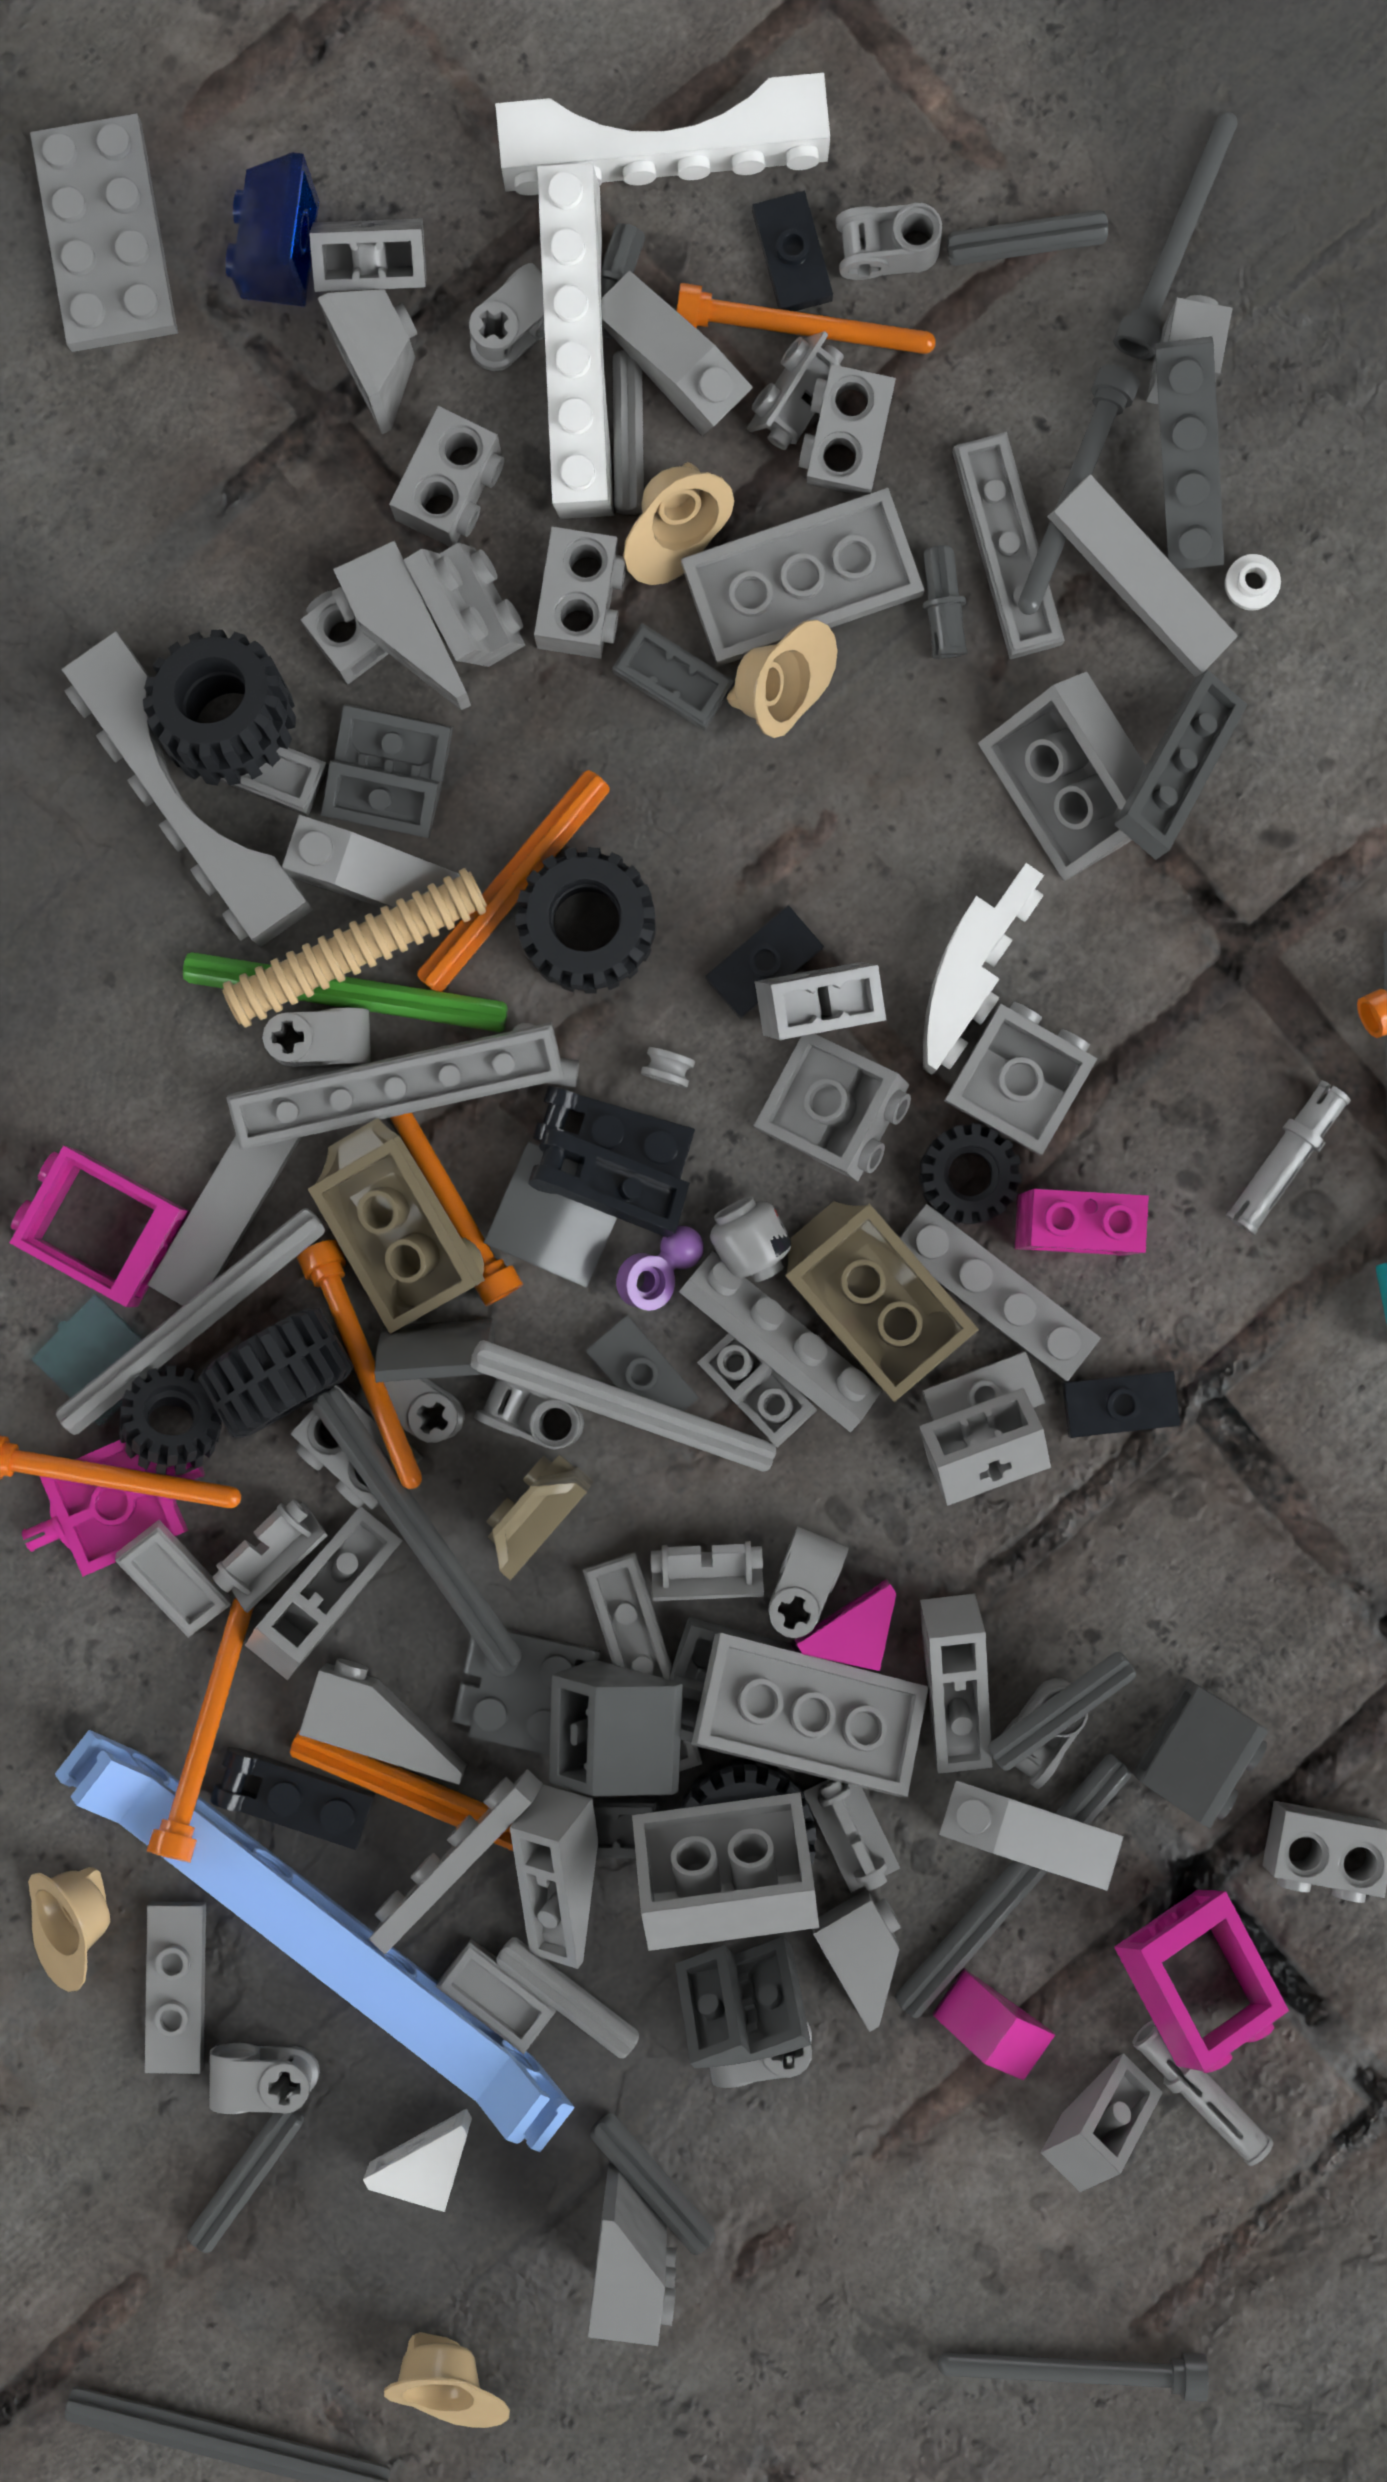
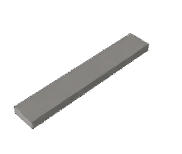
(395, 1086)

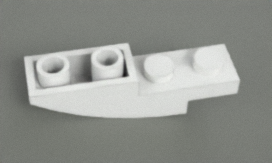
(961, 983)

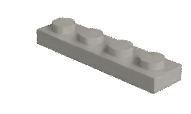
(999, 1294)
(781, 1342)
(468, 1843)

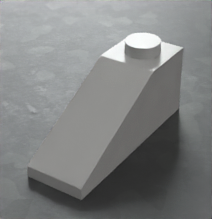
(672, 353)
(393, 615)
(357, 865)
(322, 1593)
(957, 1682)
(371, 1720)
(1031, 1835)
(555, 1872)

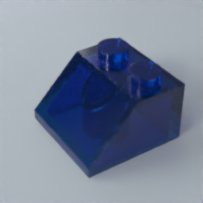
(273, 232)

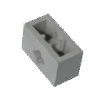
(368, 255)
(985, 1446)

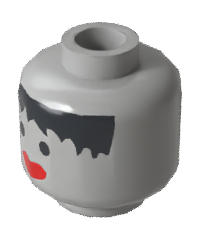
(750, 1239)

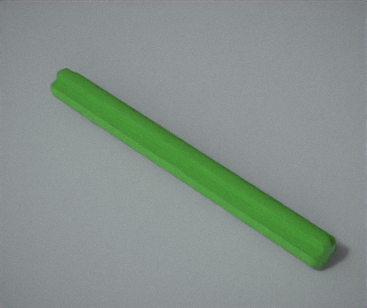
(364, 994)

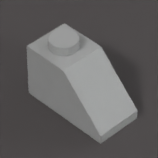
(862, 1951)
(1102, 2125)

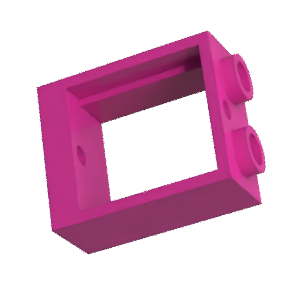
(35, 1217)
(1081, 1222)
(1168, 1934)

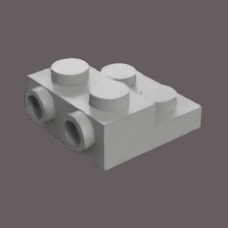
(466, 603)
(1021, 1077)
(834, 1106)

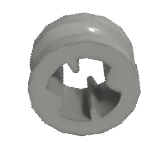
(668, 1067)

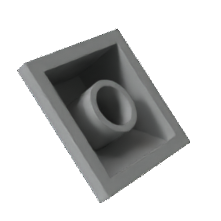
(374, 347)

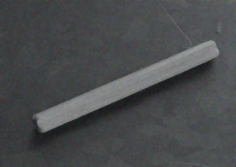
(191, 1320)
(622, 1405)

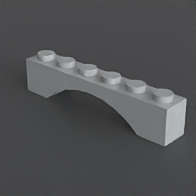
(251, 883)

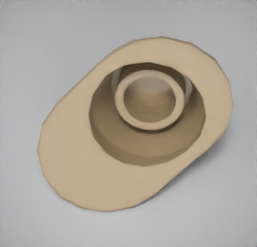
(677, 520)
(786, 678)
(67, 1921)
(444, 2383)

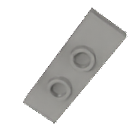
(175, 1987)

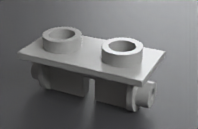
(780, 404)
(285, 1541)
(694, 1574)
(852, 1833)

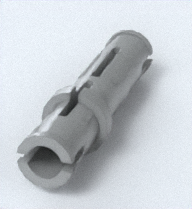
(1287, 1158)
(1206, 2098)

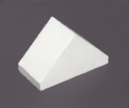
(422, 2166)

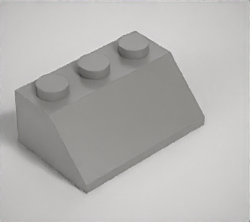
(1067, 772)
(724, 1871)
(632, 2268)

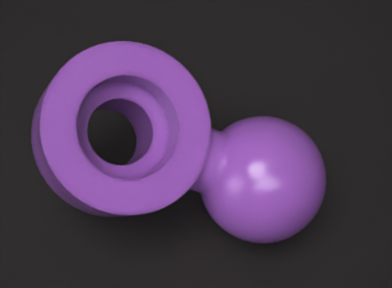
(677, 1252)

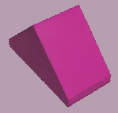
(855, 1631)
(992, 2026)

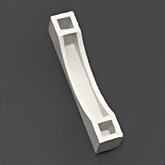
(773, 127)
(574, 340)

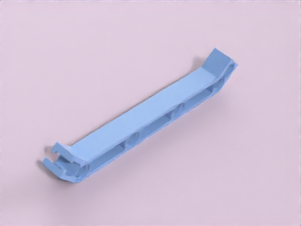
(324, 1940)

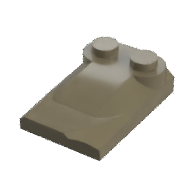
(393, 1226)
(875, 1296)
(526, 1524)

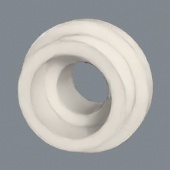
(1241, 593)

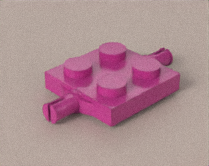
(101, 1519)

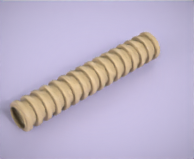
(354, 948)

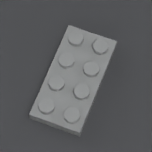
(104, 232)
(808, 569)
(810, 1715)

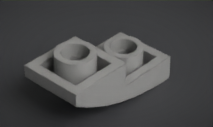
(757, 1389)

